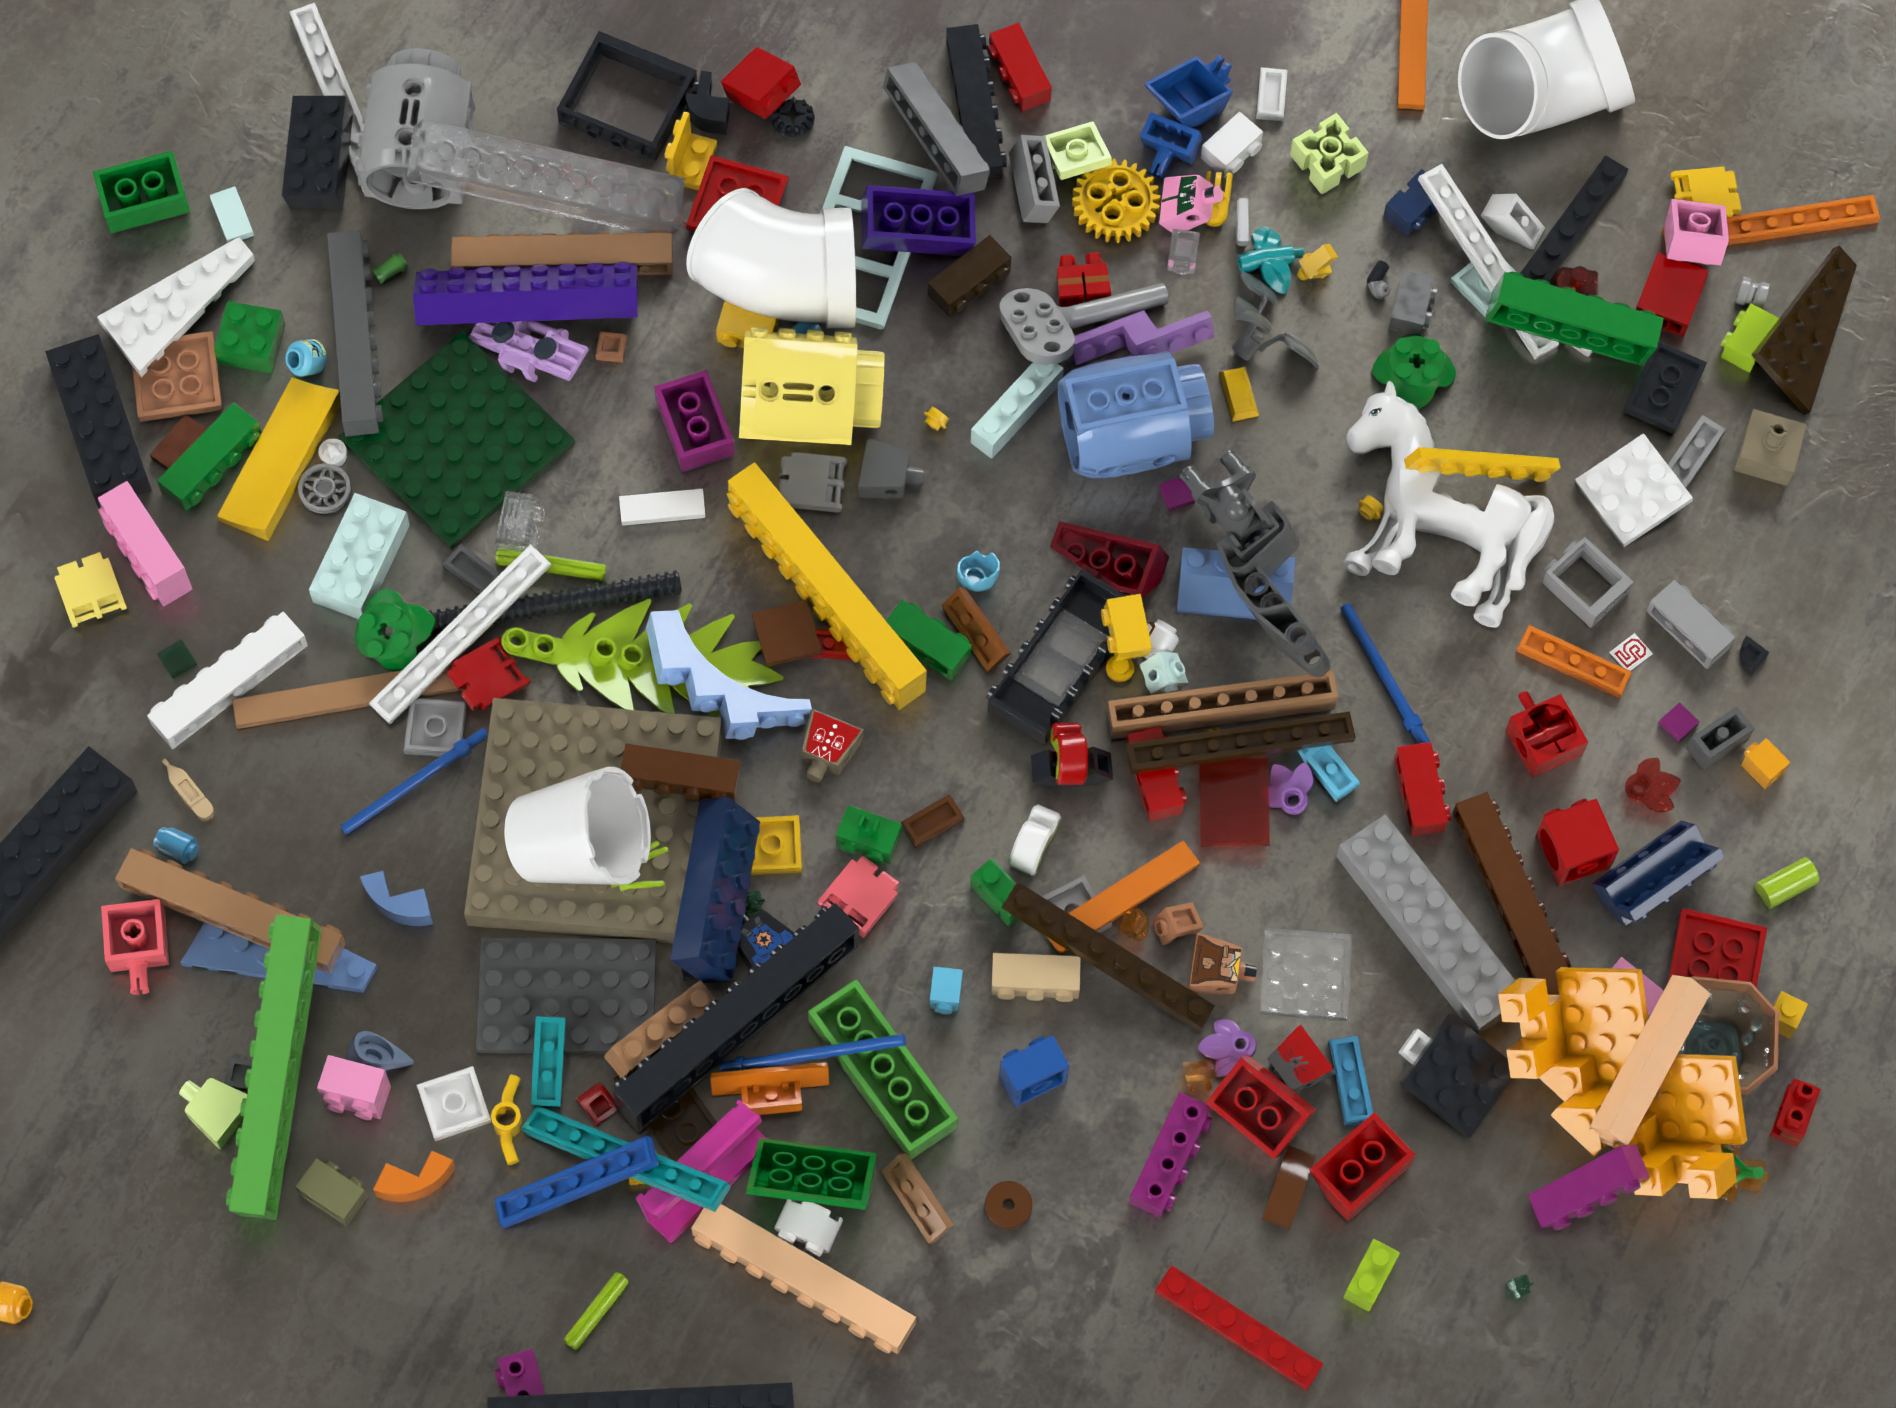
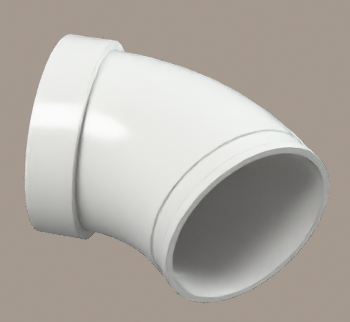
(1544, 73)
(777, 259)

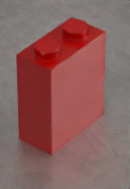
(1673, 292)

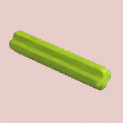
(596, 1311)

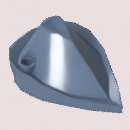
(376, 1052)

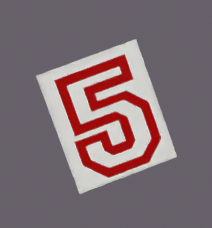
(1631, 652)

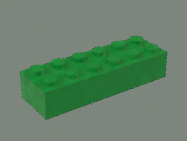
(1574, 318)

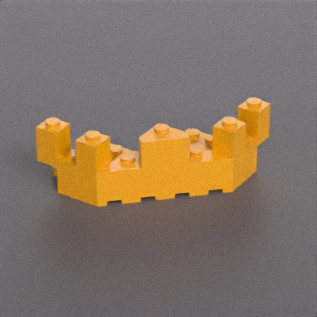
(1578, 1049)

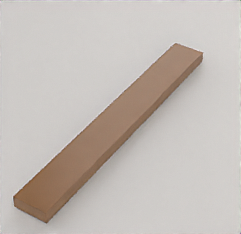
(322, 699)

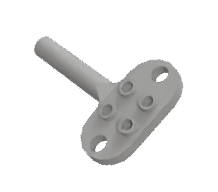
(1044, 326)

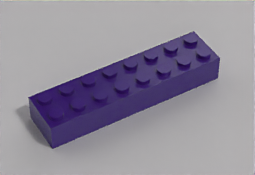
(526, 294)

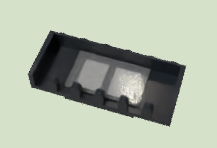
(1056, 661)

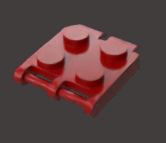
(486, 675)

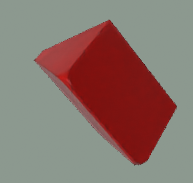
(597, 1103)

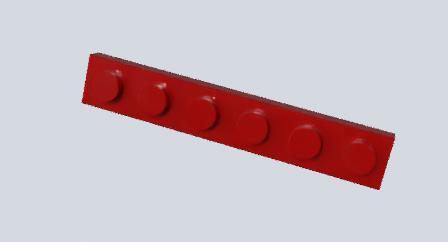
(1239, 1327)

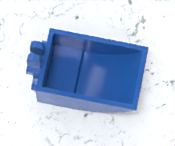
(1193, 90)

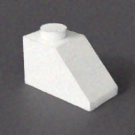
(1513, 219)

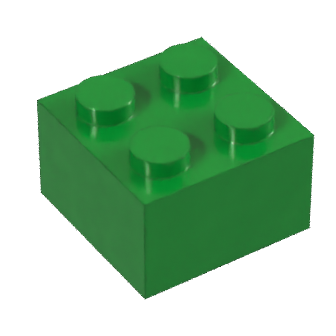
(249, 337)

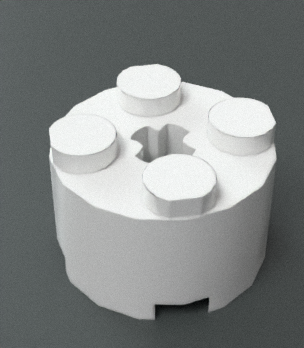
(809, 1226)

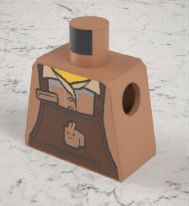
(1218, 967)

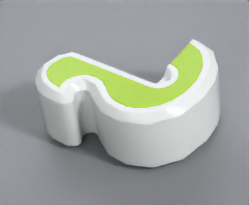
(1033, 839)

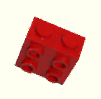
(761, 82)

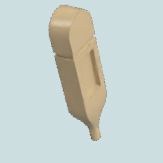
(189, 792)

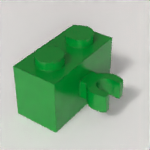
(868, 835)

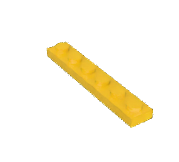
(1482, 463)

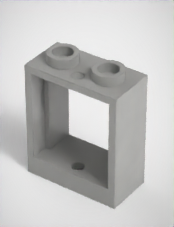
(1598, 561)

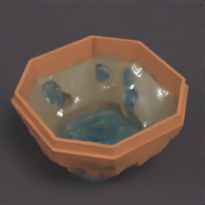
(1738, 1025)

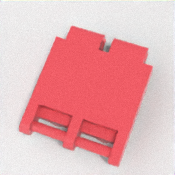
(861, 893)

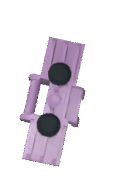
(520, 350)

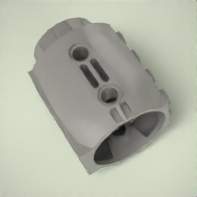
(409, 89)

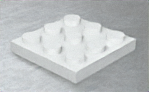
(1633, 490)

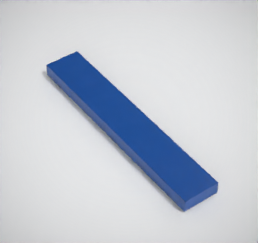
(576, 1182)

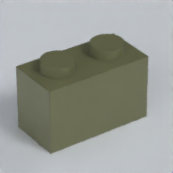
(332, 1191)

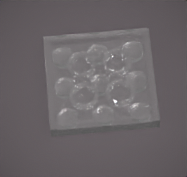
(1305, 974)

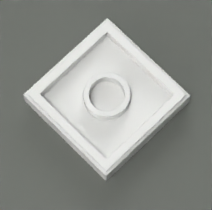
(454, 1103)

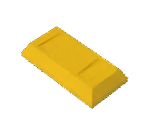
(1238, 394)

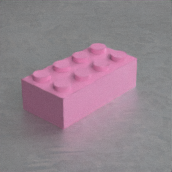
(143, 544)

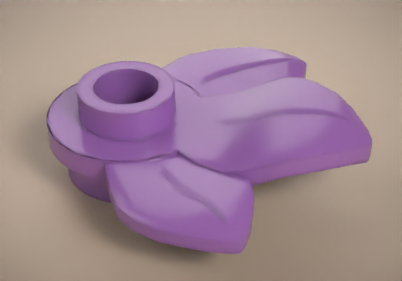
(1290, 784)
(1223, 1046)

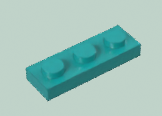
(548, 1061)

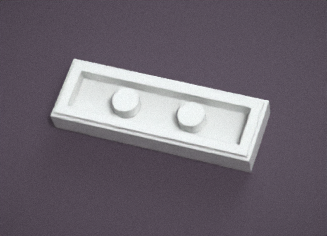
(662, 507)

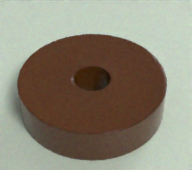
(1005, 1218)

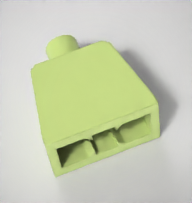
(214, 1109)

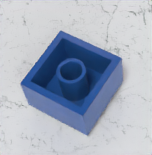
(1033, 1070)

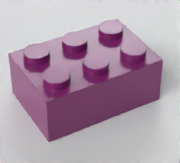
(694, 421)

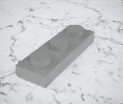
(1696, 449)

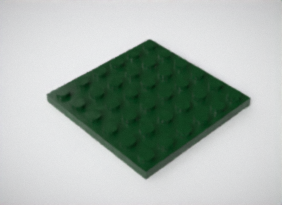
(458, 440)

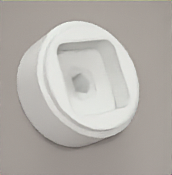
(333, 452)

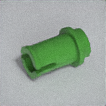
(390, 267)

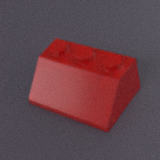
(1362, 1166)

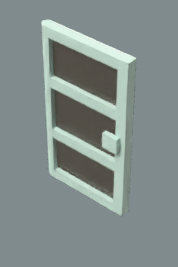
(876, 270)

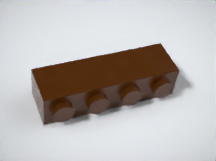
(681, 773)

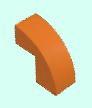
(402, 1186)

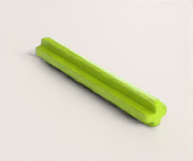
(559, 565)

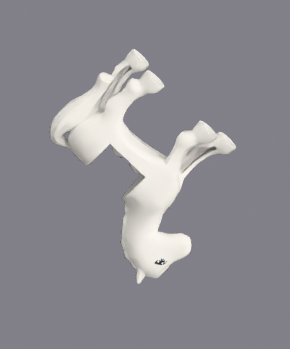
(1503, 534)

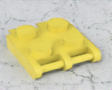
(89, 589)

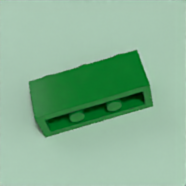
(930, 639)

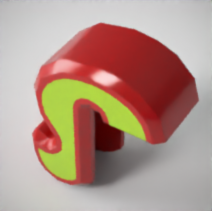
(1071, 753)

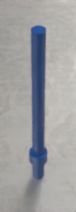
(1411, 721)
(461, 749)

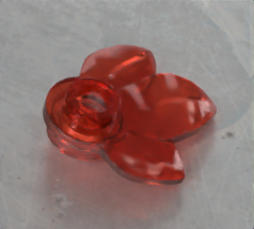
(1656, 786)

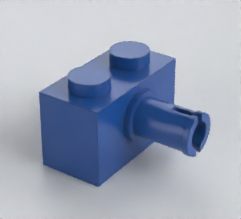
(1170, 141)

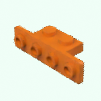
(771, 1088)

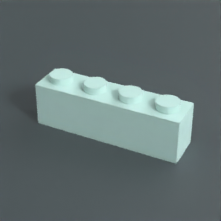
(1015, 407)

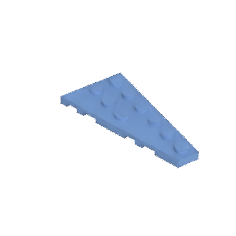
(227, 952)

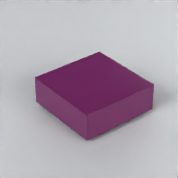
(1176, 494)
(1679, 722)

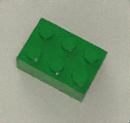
(141, 192)

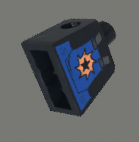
(760, 937)

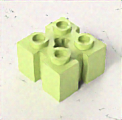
(1329, 153)

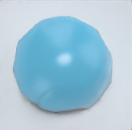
(978, 571)

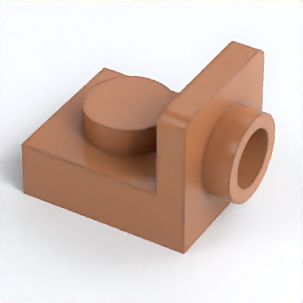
(1177, 922)

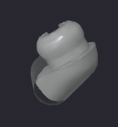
(1375, 280)

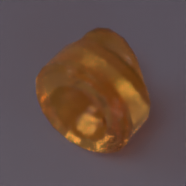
(1135, 924)

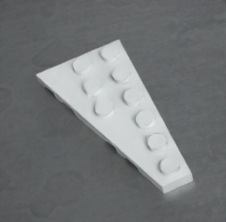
(166, 310)

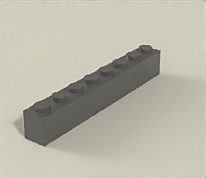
(354, 334)

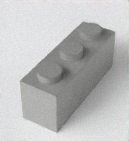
(1034, 179)
(1691, 624)

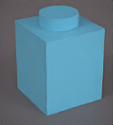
(945, 990)

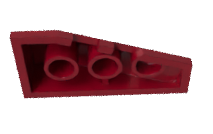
(1116, 560)

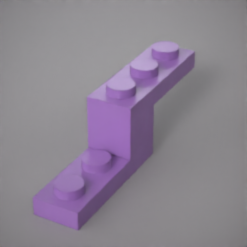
(1142, 337)

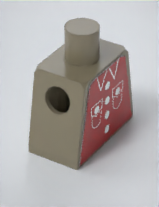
(829, 745)

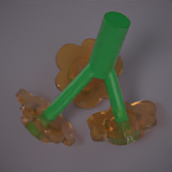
(1748, 1173)

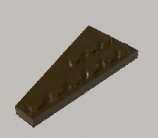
(1802, 337)

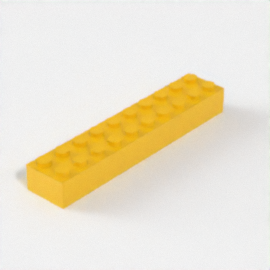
(826, 587)

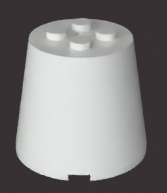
(580, 831)

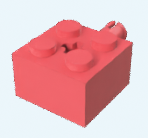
(139, 953)

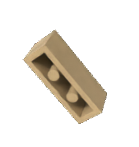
(1035, 976)

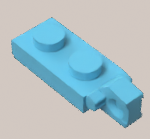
(1330, 770)

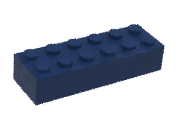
(715, 890)

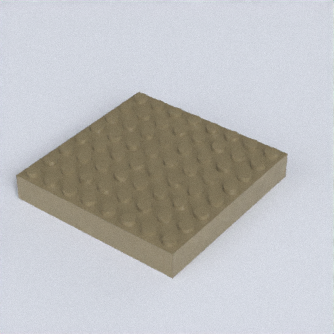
(552, 742)

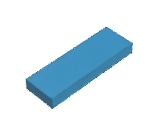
(1350, 1080)

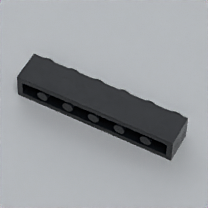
(974, 94)

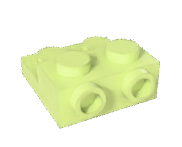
(1077, 150)

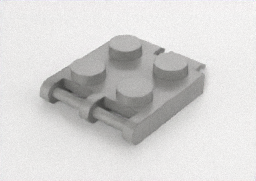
(812, 481)

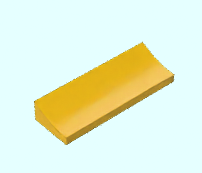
(280, 458)

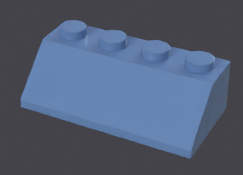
(1208, 589)

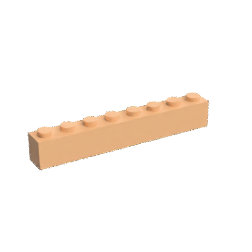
(805, 1277)

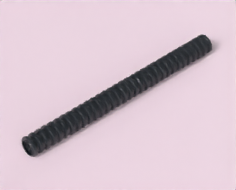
(576, 598)

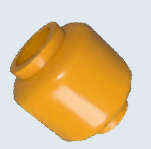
(14, 1303)

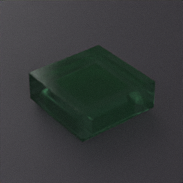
(177, 659)

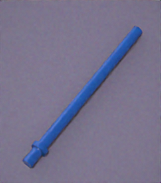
(743, 1063)

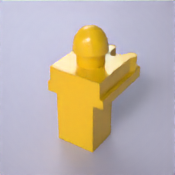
(1317, 263)

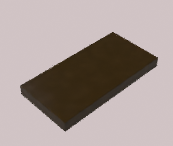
(681, 1124)

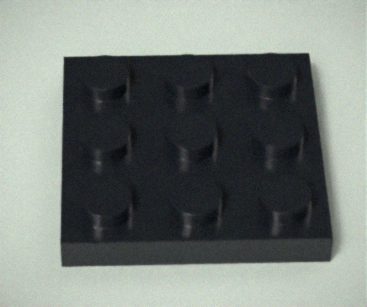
(1458, 1075)

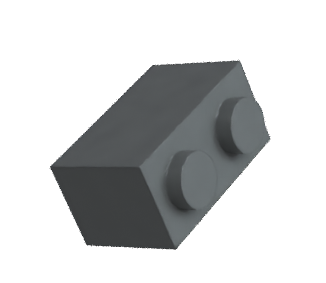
(1720, 738)

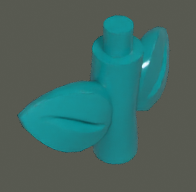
(1270, 258)

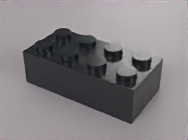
(317, 152)

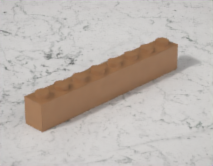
(648, 250)
(1222, 704)
(215, 903)

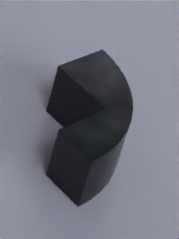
(1098, 770)

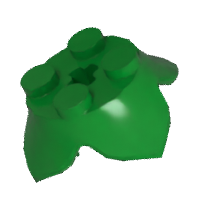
(1411, 383)
(410, 625)

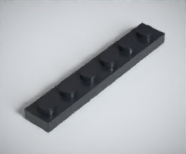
(1575, 220)

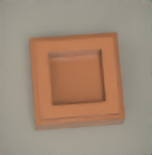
(611, 346)

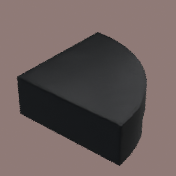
(1751, 655)

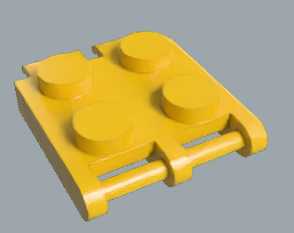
(1709, 187)

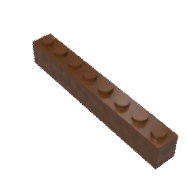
(1511, 889)

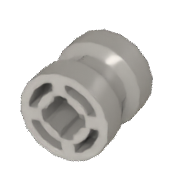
(1746, 292)

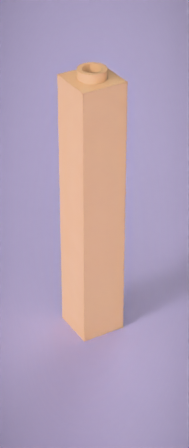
(1649, 1061)

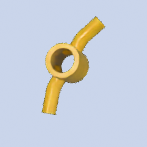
(507, 1107)

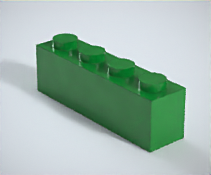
(210, 457)

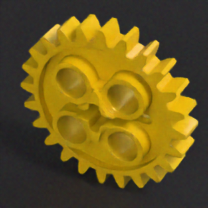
(1116, 201)

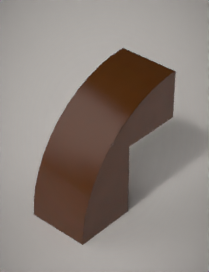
(1289, 1187)

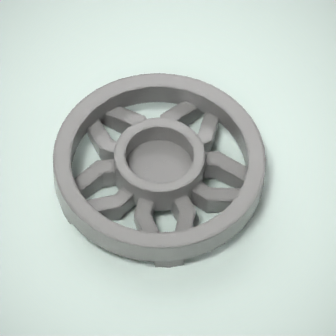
(324, 488)

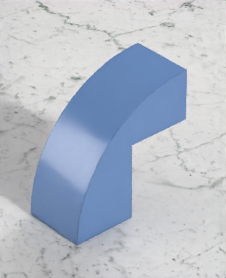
(405, 908)

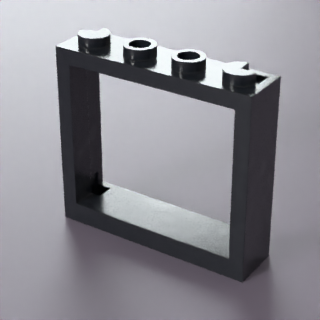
(641, 60)

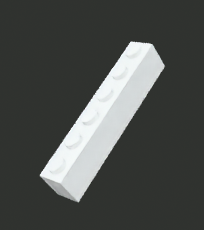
(227, 679)

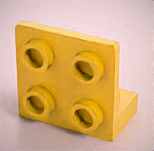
(688, 153)

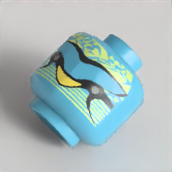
(306, 357)

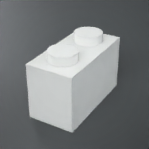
(1232, 145)

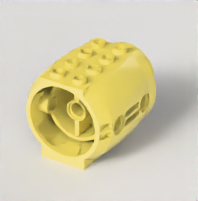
(794, 401)

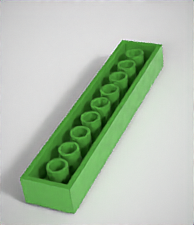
(274, 1068)

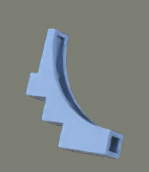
(708, 689)

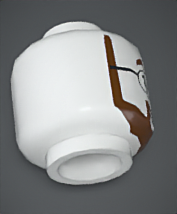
(1162, 637)

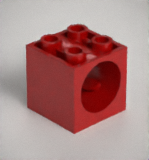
(1576, 841)

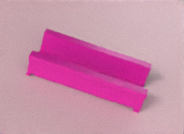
(722, 1153)

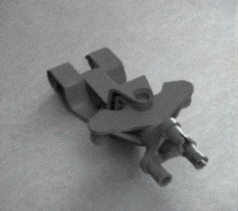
(1252, 551)

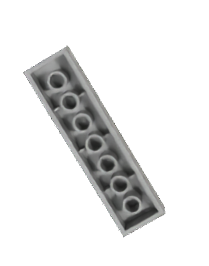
(1427, 922)

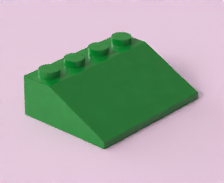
(812, 1173)

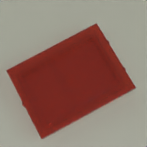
(1234, 803)

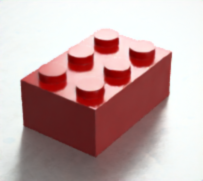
(1260, 1106)

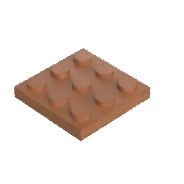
(181, 380)

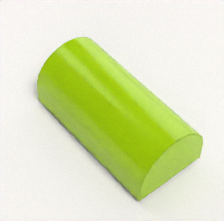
(1787, 882)

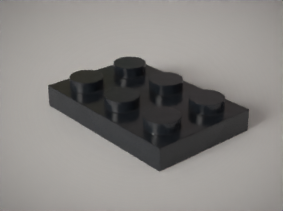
(1665, 387)

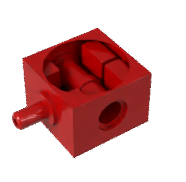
(1545, 734)

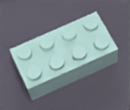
(359, 556)

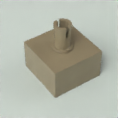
(1770, 447)

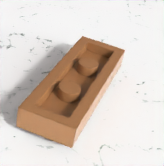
(917, 1198)

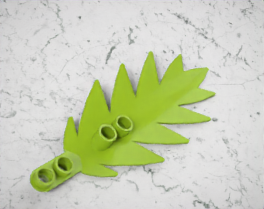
(610, 657)

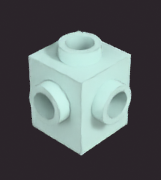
(1164, 673)

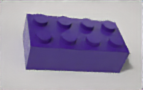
(917, 220)

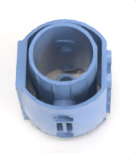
(1133, 414)

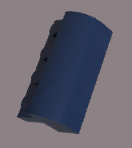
(1656, 872)

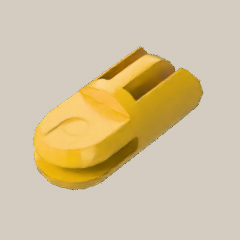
(1221, 208)

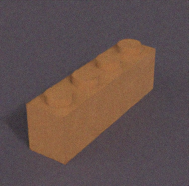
(652, 1033)

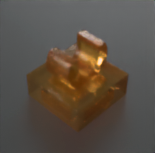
(1199, 1071)

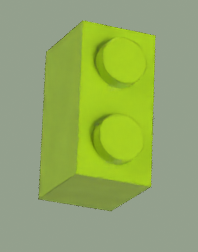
(1749, 333)
(1371, 1275)

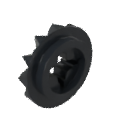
(802, 123)

